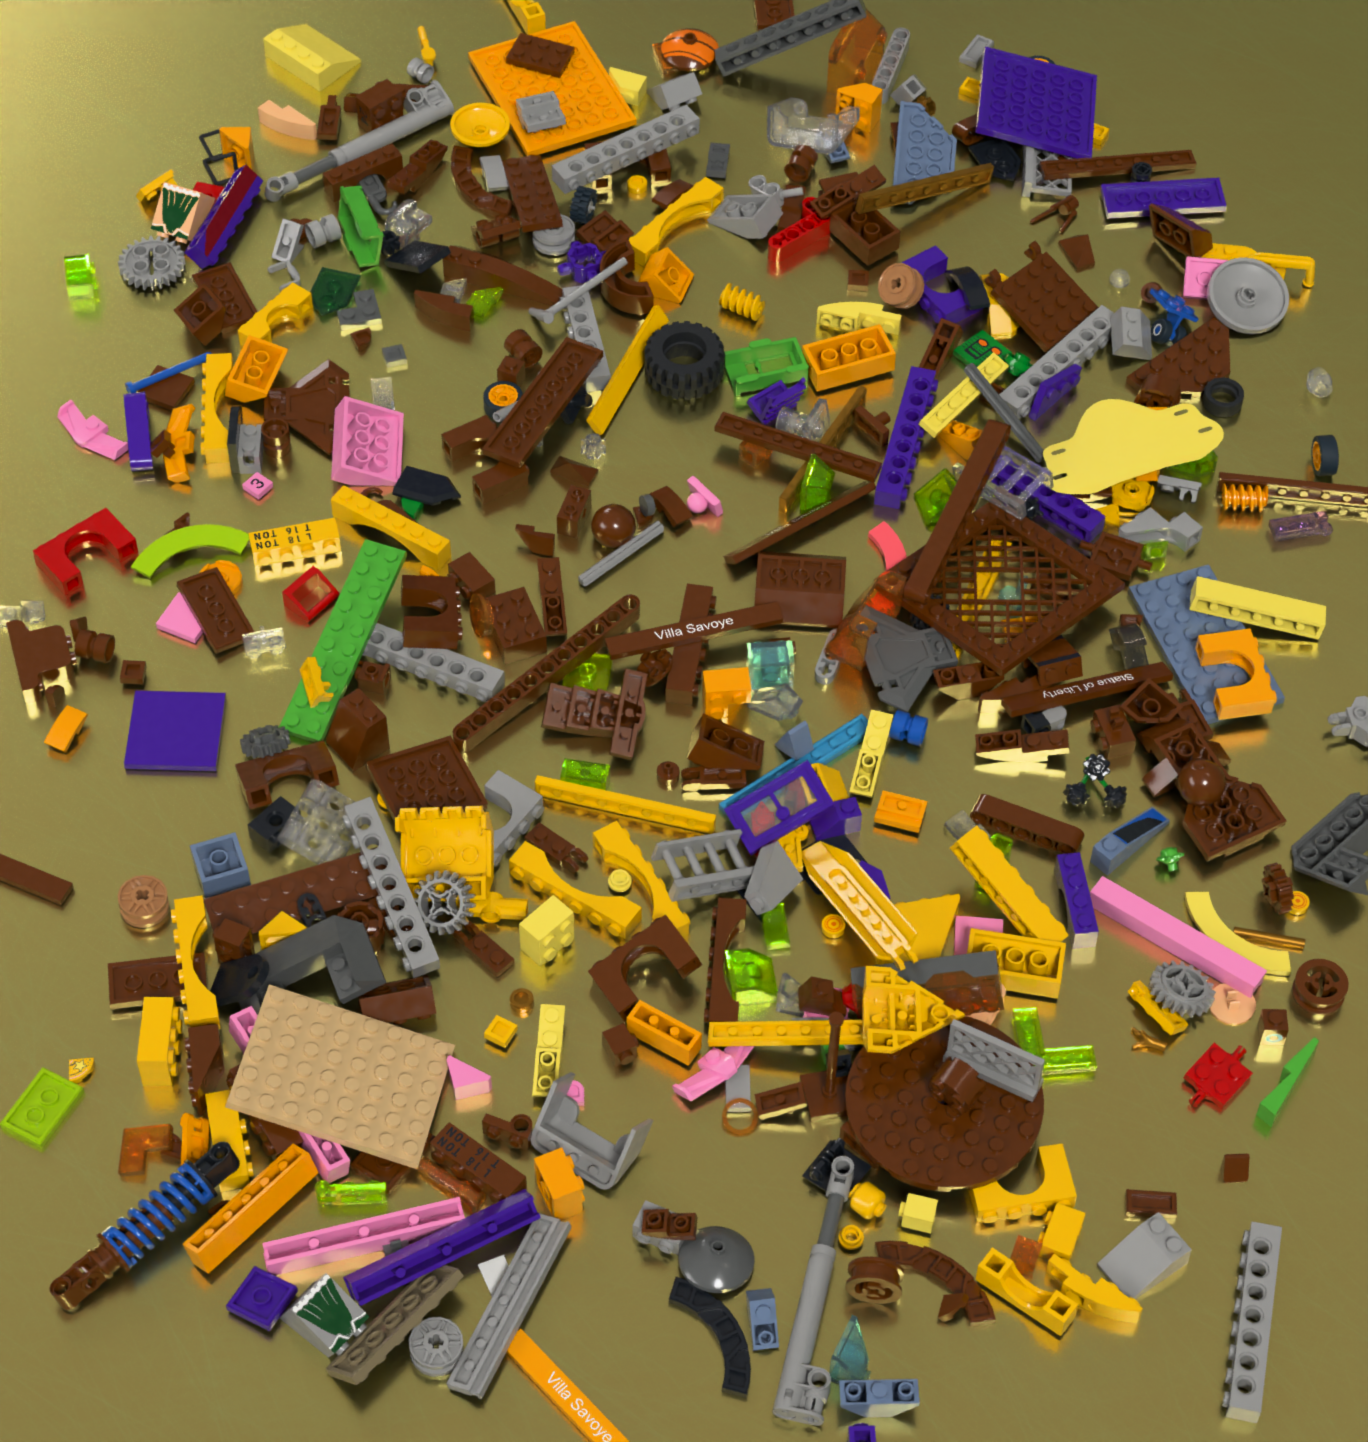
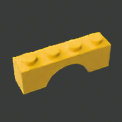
(290, 303)
(1046, 1307)

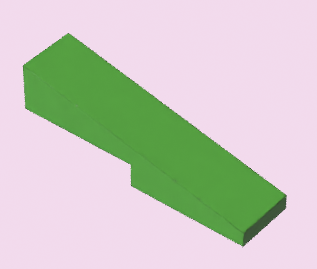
(1273, 1104)

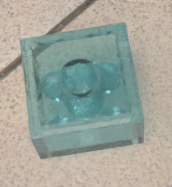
(770, 664)

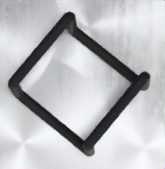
(216, 158)

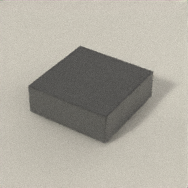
(394, 355)

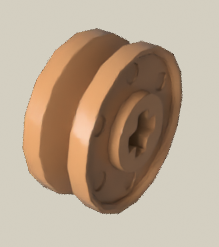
(901, 286)
(143, 901)

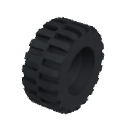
(679, 379)

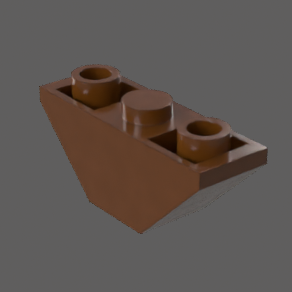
(966, 680)

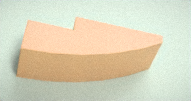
(286, 121)

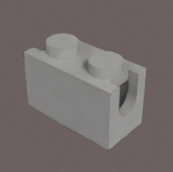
(252, 446)

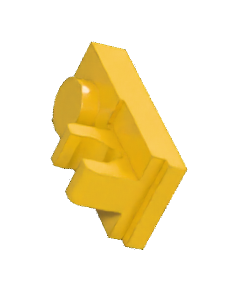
(150, 190)
(313, 684)

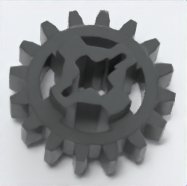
(265, 741)

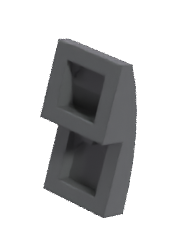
(718, 160)

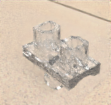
(264, 641)

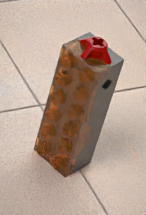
(962, 981)

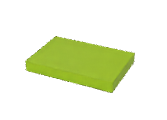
(42, 1107)

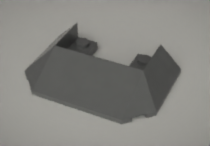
(1337, 845)
(333, 943)

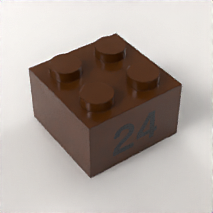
(379, 105)

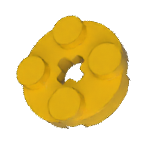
(1136, 501)

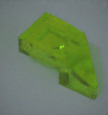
(484, 299)

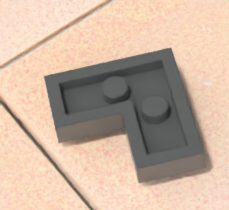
(364, 314)

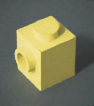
(918, 1213)

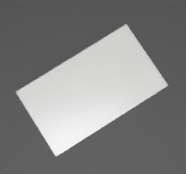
(493, 1272)

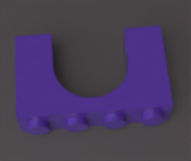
(939, 305)

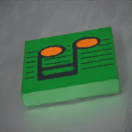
(979, 348)

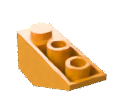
(961, 438)

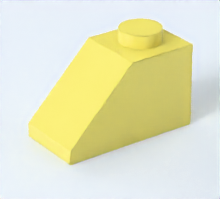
(629, 84)

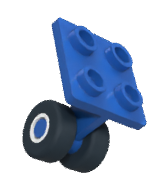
(1169, 329)

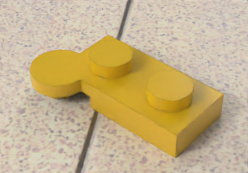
(792, 845)

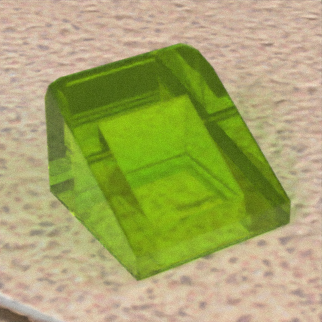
(1155, 550)

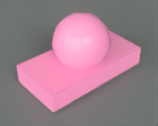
(702, 498)

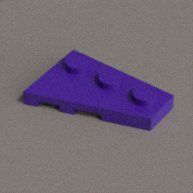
(1053, 389)

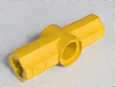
(498, 908)

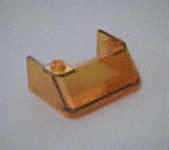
(851, 51)

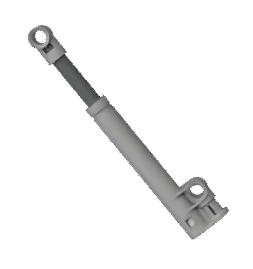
(430, 107)
(796, 1389)

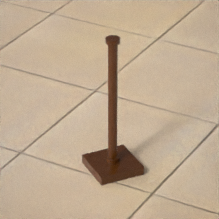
(823, 1089)

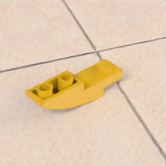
(1099, 1298)

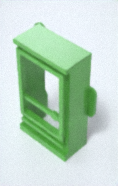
(359, 226)
(762, 351)

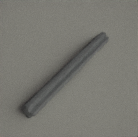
(1004, 412)

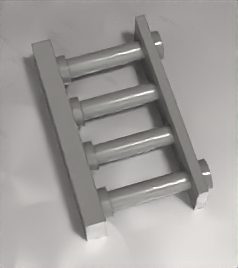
(702, 883)

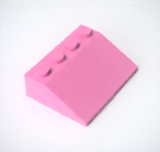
(366, 444)

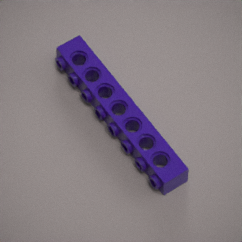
(905, 438)

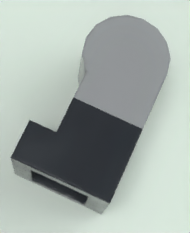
(1048, 720)

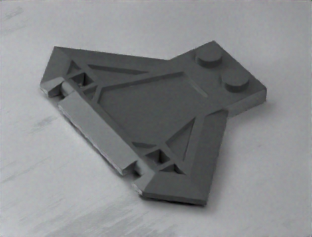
(903, 657)

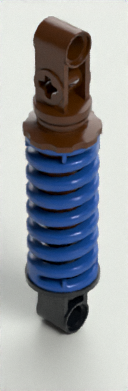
(145, 1224)

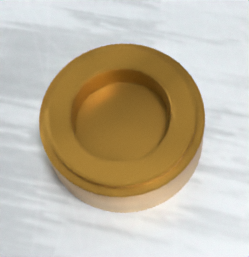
(521, 1000)

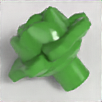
(1170, 857)

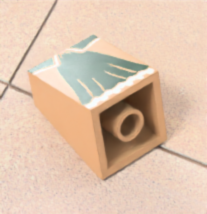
(180, 212)

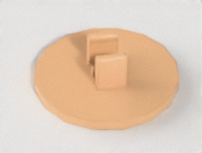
(1231, 1005)

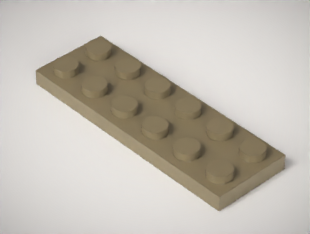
(393, 1324)

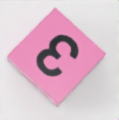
(257, 485)

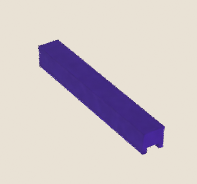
(441, 1247)

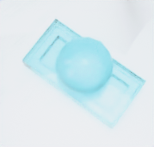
(1012, 593)

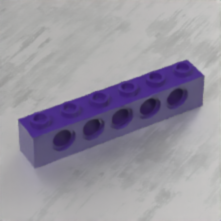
(1059, 508)

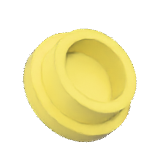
(619, 880)

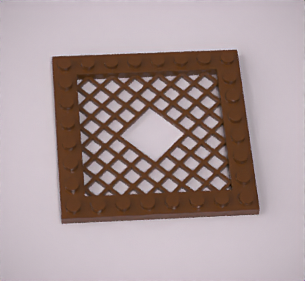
(1004, 657)

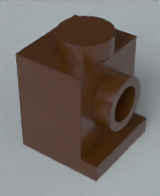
(373, 677)

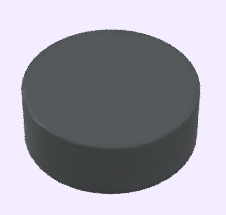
(647, 505)

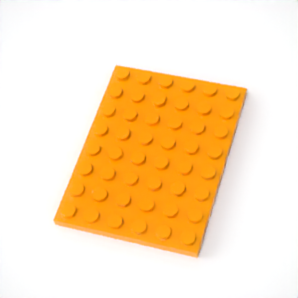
(584, 91)

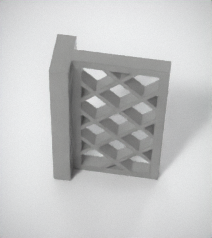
(1030, 171)
(1000, 1070)

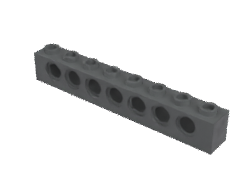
(788, 34)

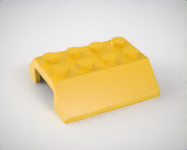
(448, 842)

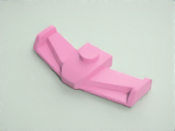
(90, 432)
(715, 1068)

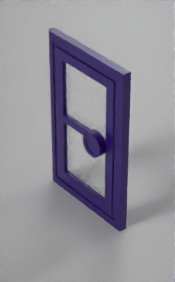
(779, 807)

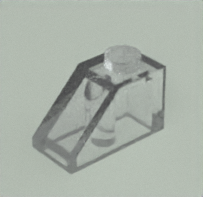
(776, 702)

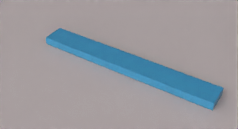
(824, 752)

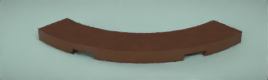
(471, 188)
(943, 1270)

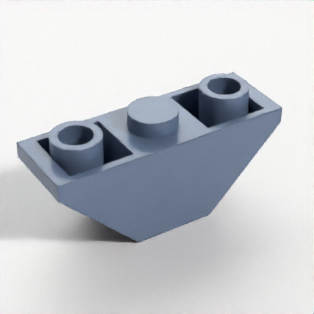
(879, 1397)

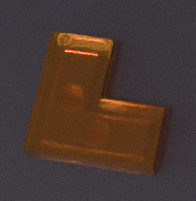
(138, 1142)

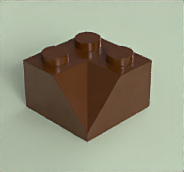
(202, 314)

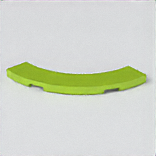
(186, 539)

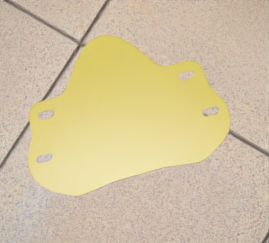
(1126, 441)

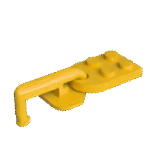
(1277, 261)

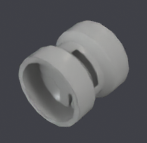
(422, 71)

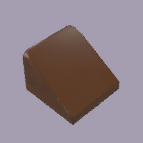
(350, 102)
(1235, 1168)

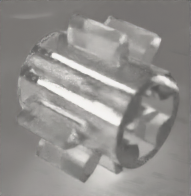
(593, 446)

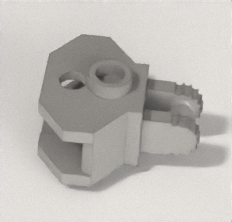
(1353, 721)

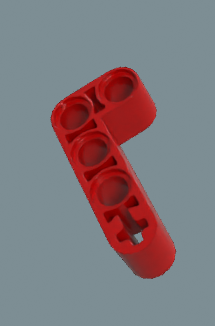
(798, 235)

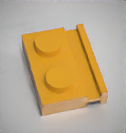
(900, 811)

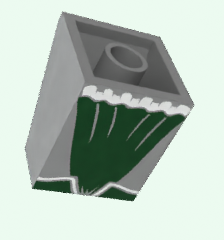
(325, 1316)

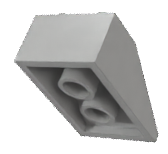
(747, 215)
(1145, 1257)

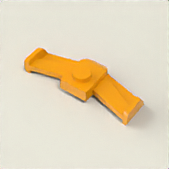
(184, 443)

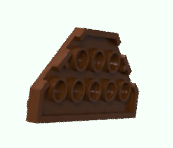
(1192, 360)

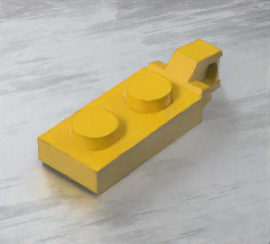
(1169, 1022)

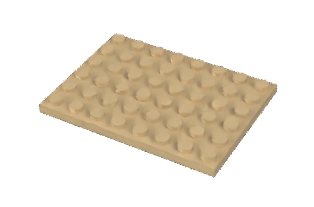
(341, 1076)

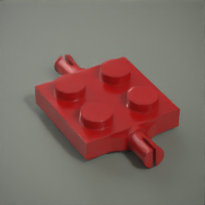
(1217, 1075)

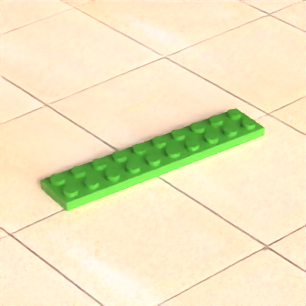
(346, 636)

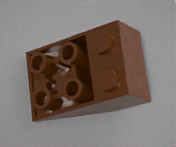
(204, 1063)

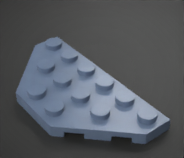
(921, 146)

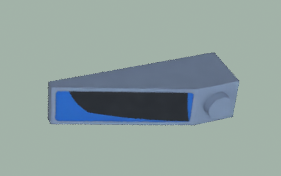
(1126, 840)

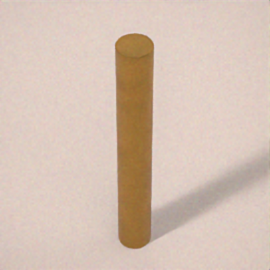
(1269, 937)

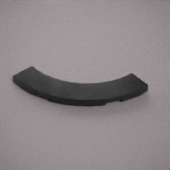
(724, 1328)

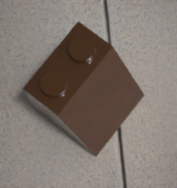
(358, 730)

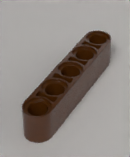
(1026, 825)

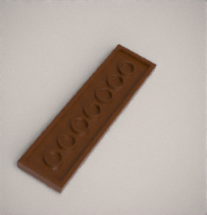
(542, 402)
(332, 882)

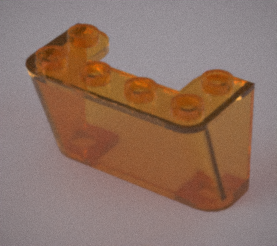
(849, 643)

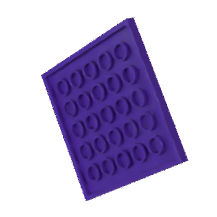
(1036, 103)

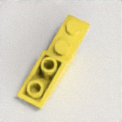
(858, 314)
(871, 754)
(548, 1048)

